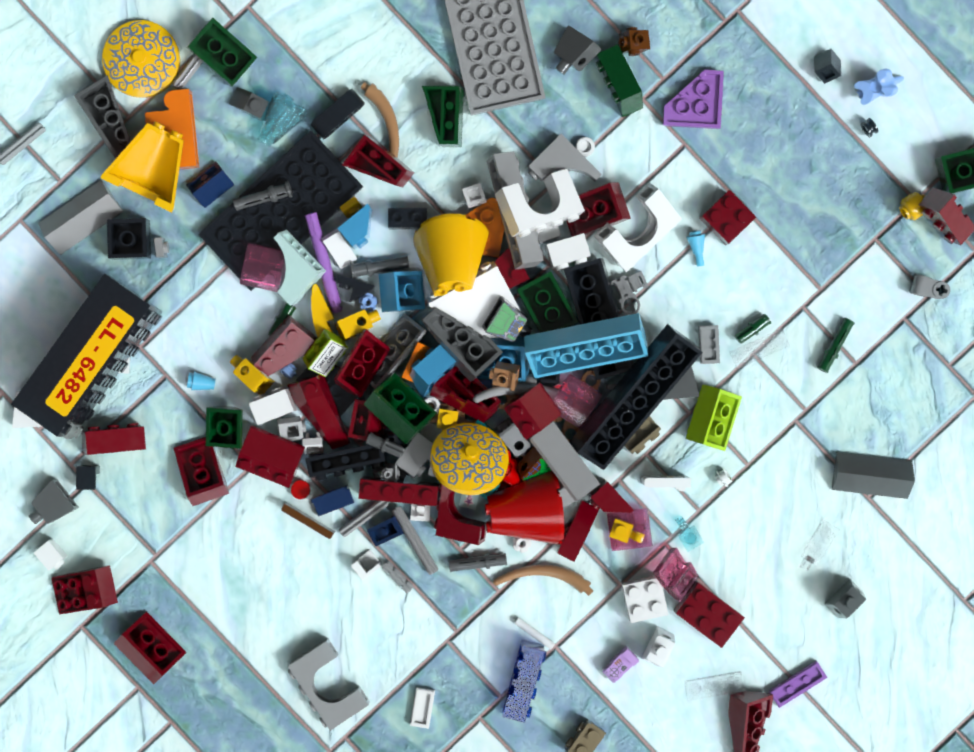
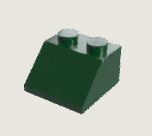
(224, 427)

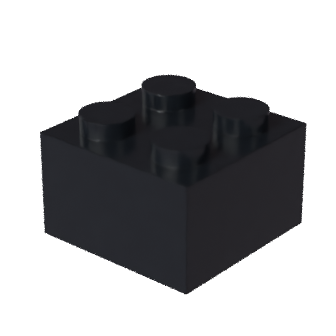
(128, 239)

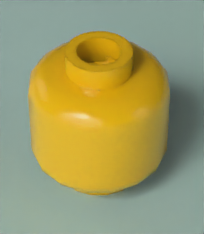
(909, 206)

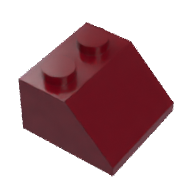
(532, 410)
(608, 499)

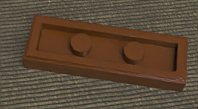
(308, 520)

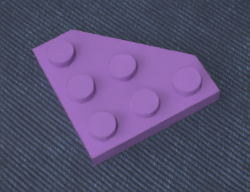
(698, 103)

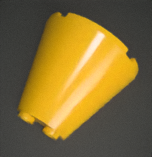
(149, 165)
(450, 251)

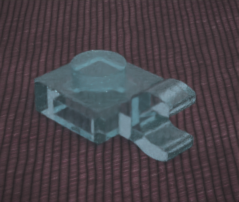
(689, 536)

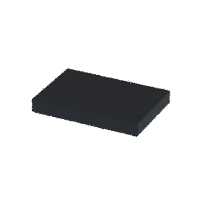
(341, 397)

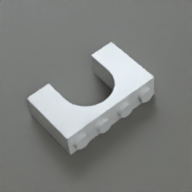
(523, 220)
(661, 220)

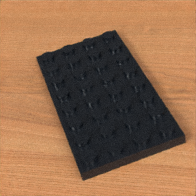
(317, 185)

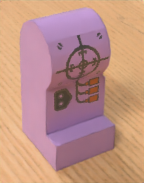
(620, 664)

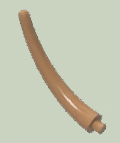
(383, 105)
(564, 574)

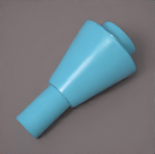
(696, 242)

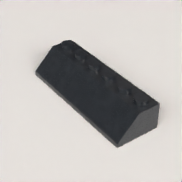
(595, 302)

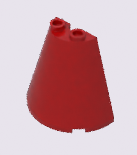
(528, 510)

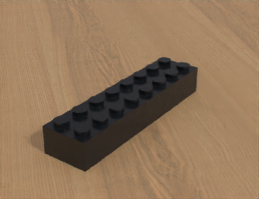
(635, 397)

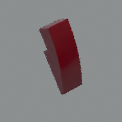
(577, 531)

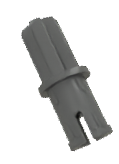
(385, 445)

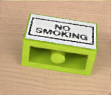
(325, 353)

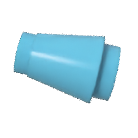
(200, 382)

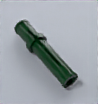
(835, 345)

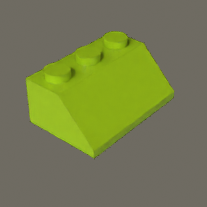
(713, 417)

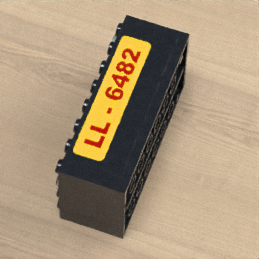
(87, 358)

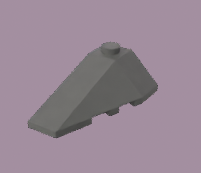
(469, 348)

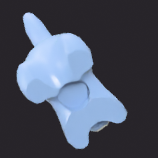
(881, 85)

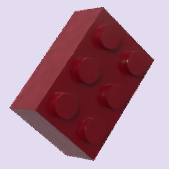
(709, 614)

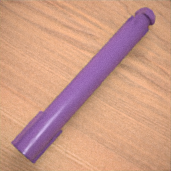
(323, 259)

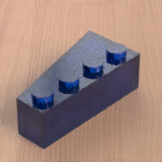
(523, 681)

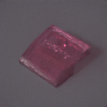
(262, 267)
(576, 400)
(641, 523)
(676, 574)

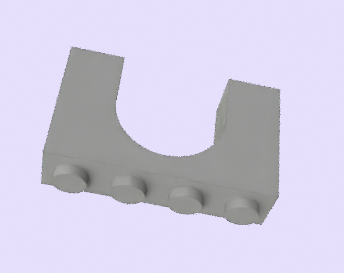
(332, 711)

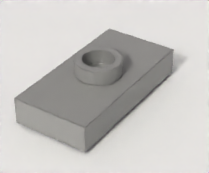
(709, 344)

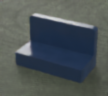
(210, 184)
(333, 500)

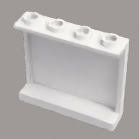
(475, 305)

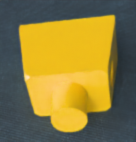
(348, 326)
(255, 379)

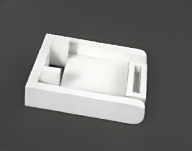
(666, 481)

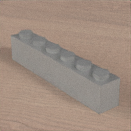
(505, 172)

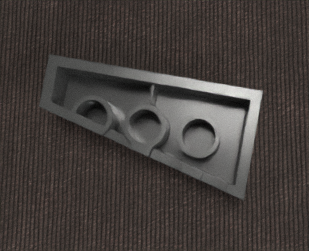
(104, 114)

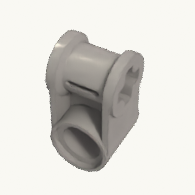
(927, 286)

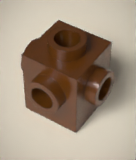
(634, 41)

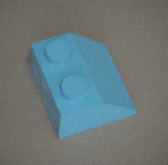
(358, 227)
(401, 291)
(431, 369)

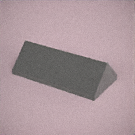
(873, 475)

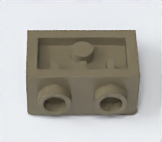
(648, 431)
(586, 738)

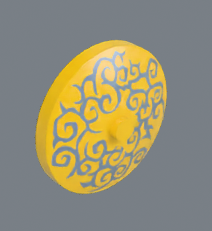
(141, 59)
(469, 458)

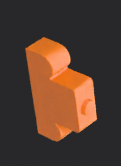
(180, 119)

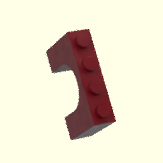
(411, 493)
(455, 526)

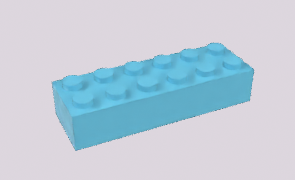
(586, 345)

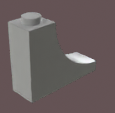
(561, 156)

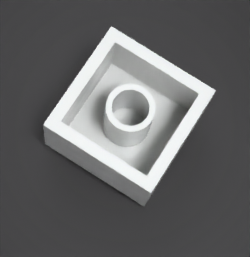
(568, 251)
(273, 406)
(644, 599)

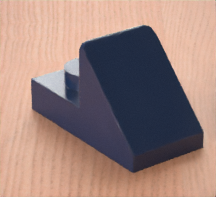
(385, 531)

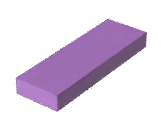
(798, 684)

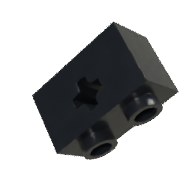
(406, 218)

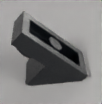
(359, 288)

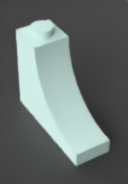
(301, 269)

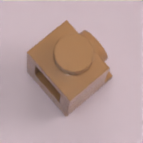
(505, 375)

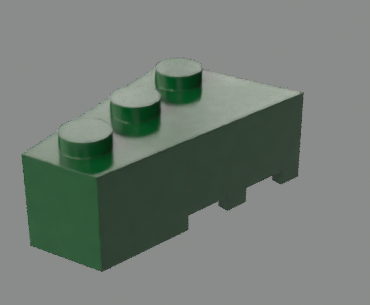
(620, 80)
(446, 112)

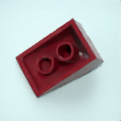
(601, 207)
(200, 471)

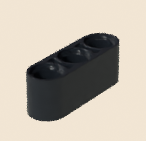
(337, 114)

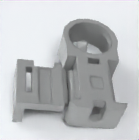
(628, 287)

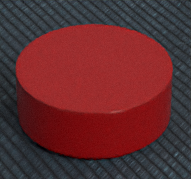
(300, 489)

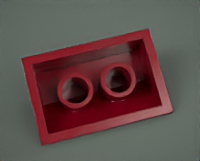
(361, 364)
(270, 456)
(149, 647)

